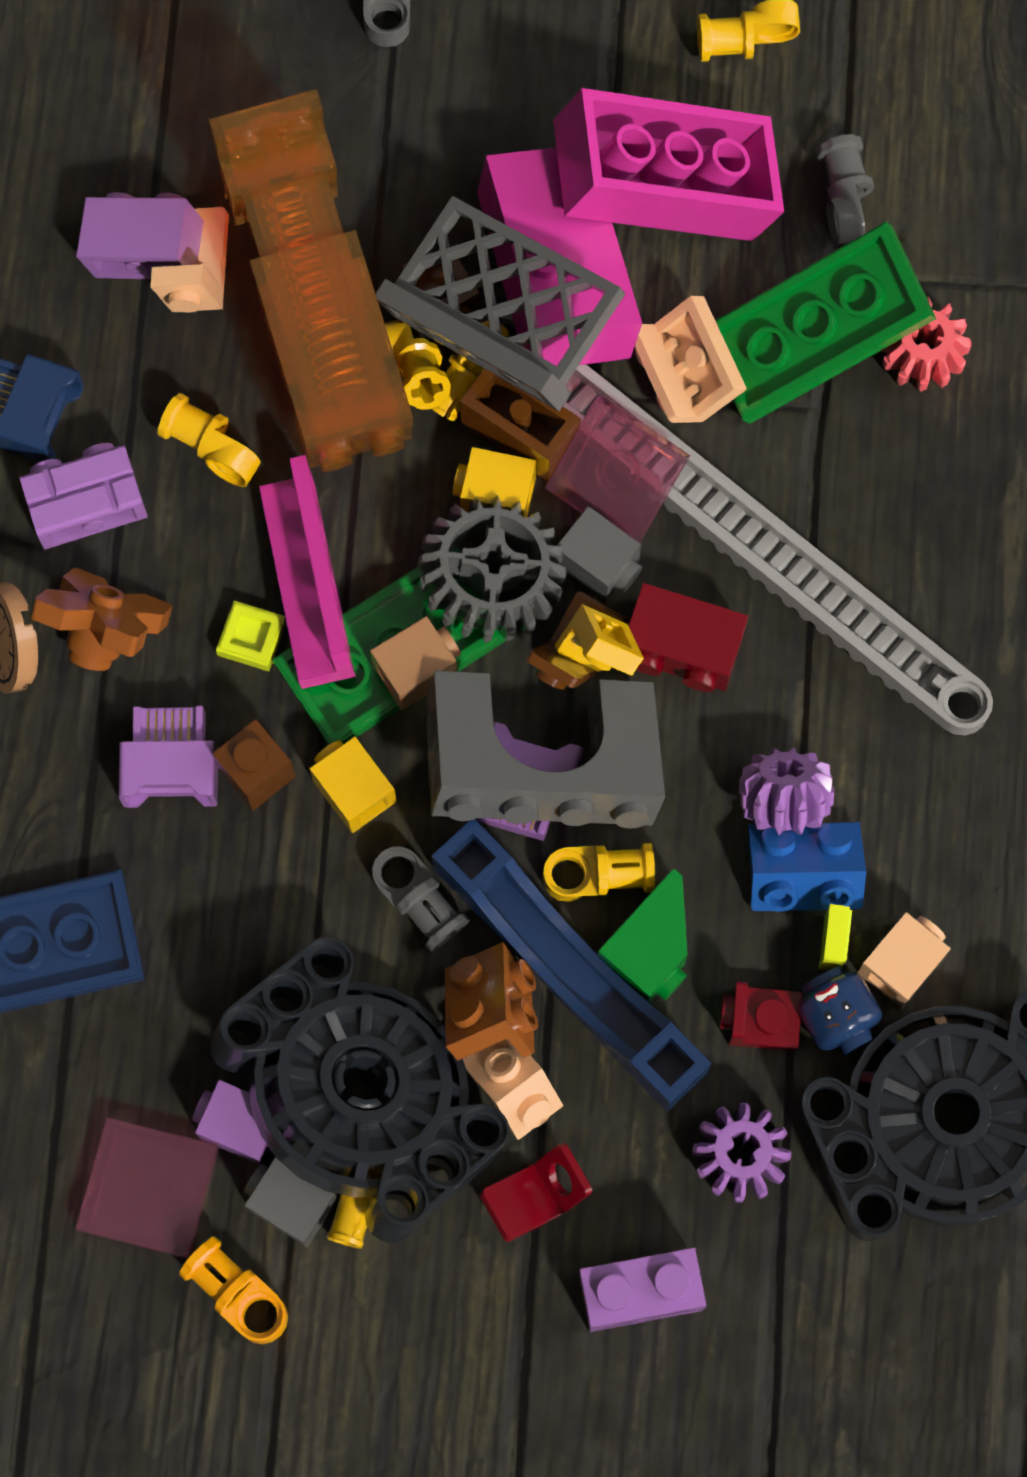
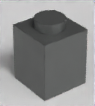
(600, 555)
(288, 1202)

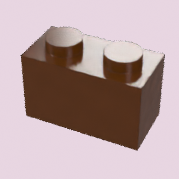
(518, 422)

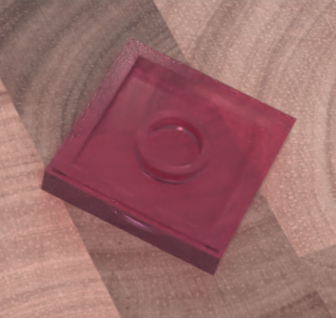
(617, 468)
(147, 1188)

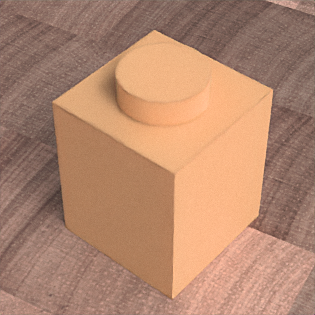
(905, 958)

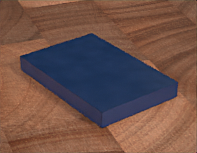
(67, 941)

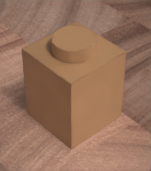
(411, 658)

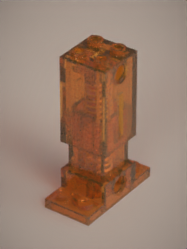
(312, 282)

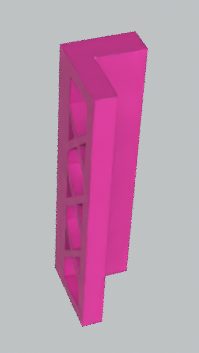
(306, 578)

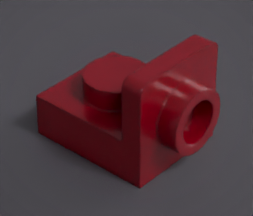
(761, 1018)

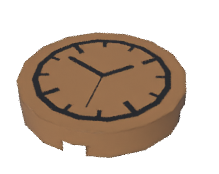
(17, 642)

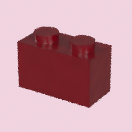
(686, 638)

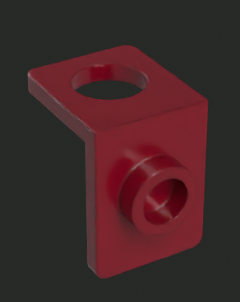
(535, 1194)

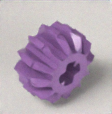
(786, 791)
(759, 1161)

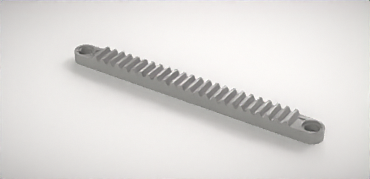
(803, 575)

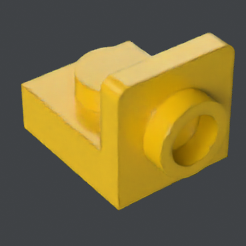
(599, 642)

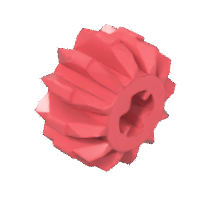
(927, 363)

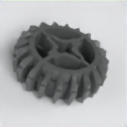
(534, 568)

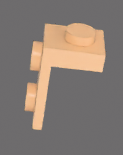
(201, 284)
(514, 1086)

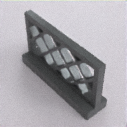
(486, 345)

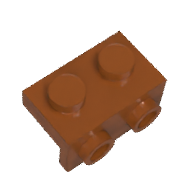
(489, 1002)

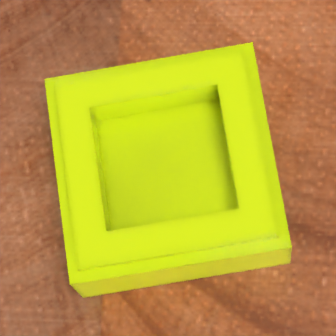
(251, 635)
(835, 937)

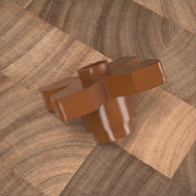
(99, 618)

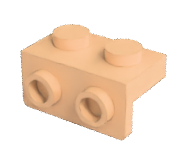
(688, 363)

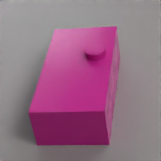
(667, 165)
(527, 196)

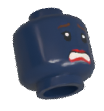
(839, 1011)

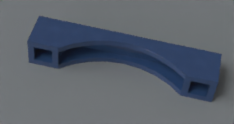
(598, 997)

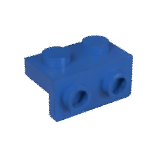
(808, 868)

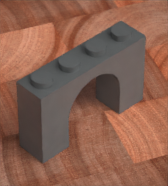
(479, 779)

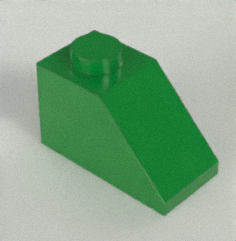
(652, 942)

